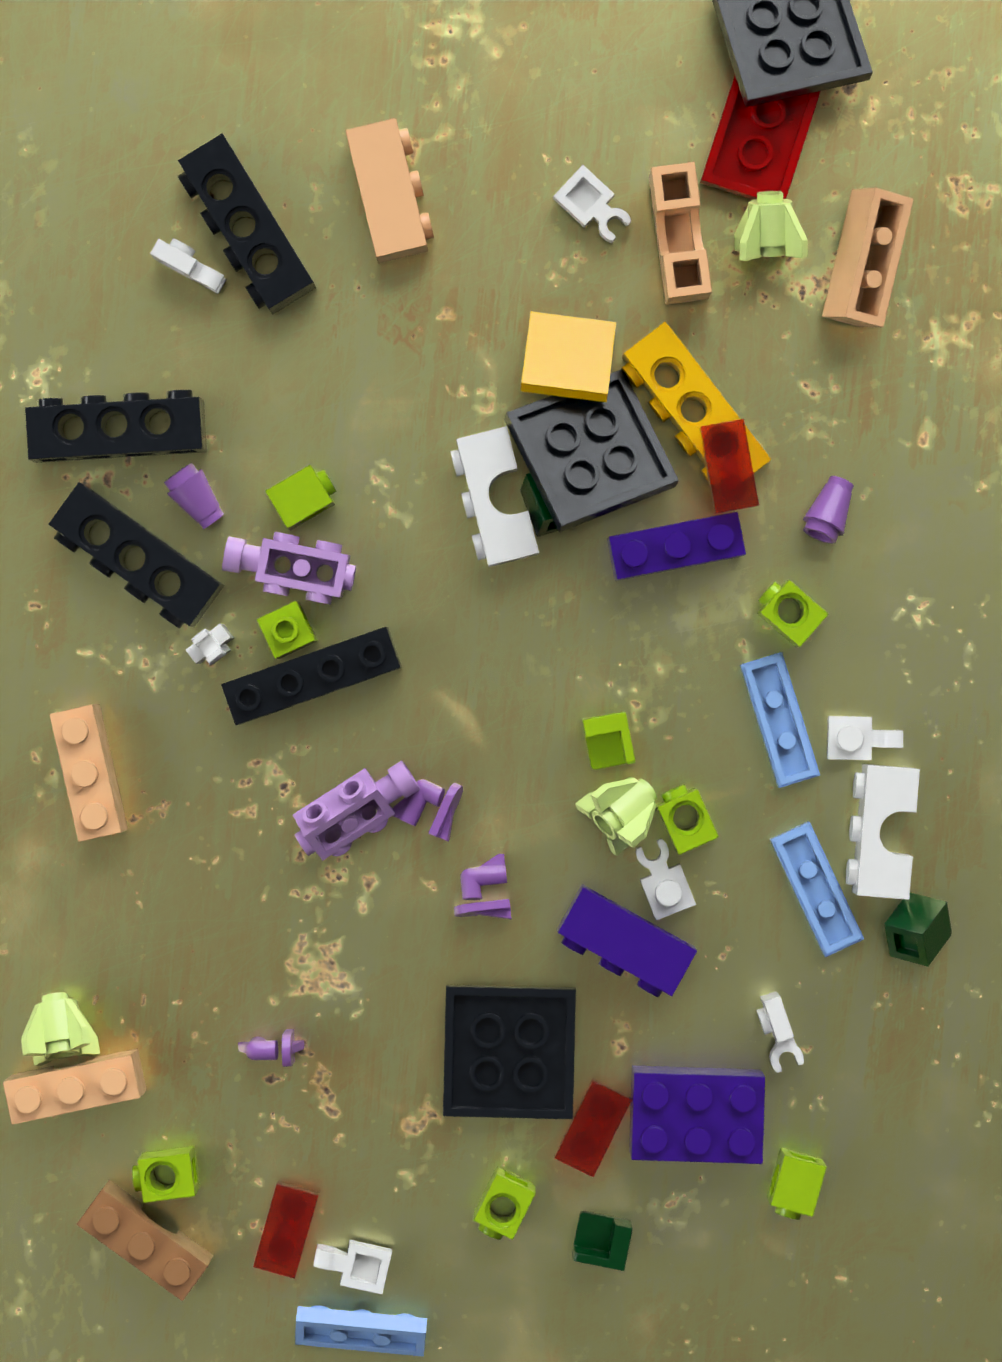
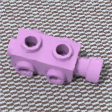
(303, 570)
(348, 810)

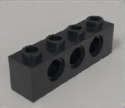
(218, 162)
(48, 443)
(86, 508)
(311, 676)

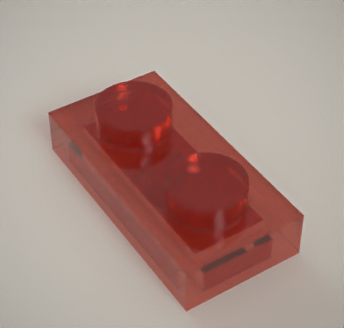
(729, 466)
(592, 1127)
(286, 1229)

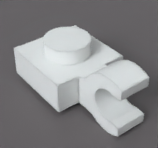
(210, 645)
(853, 738)
(775, 1020)
(362, 1265)

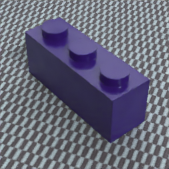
(676, 546)
(625, 942)

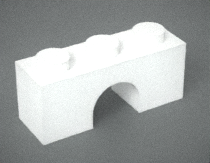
(482, 461)
(880, 793)

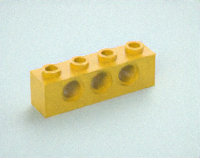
(665, 349)

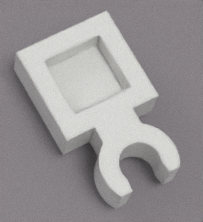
(587, 200)
(180, 259)
(665, 887)

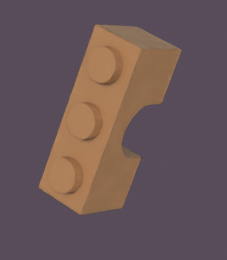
(163, 1256)

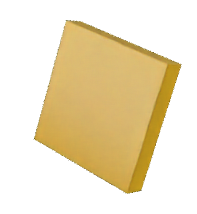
(568, 356)

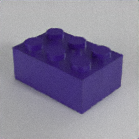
(697, 1114)

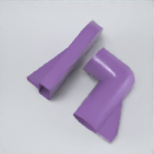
(411, 808)
(472, 879)
(261, 1049)

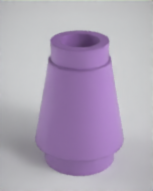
(194, 495)
(829, 511)

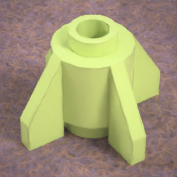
(770, 229)
(621, 811)
(58, 1031)

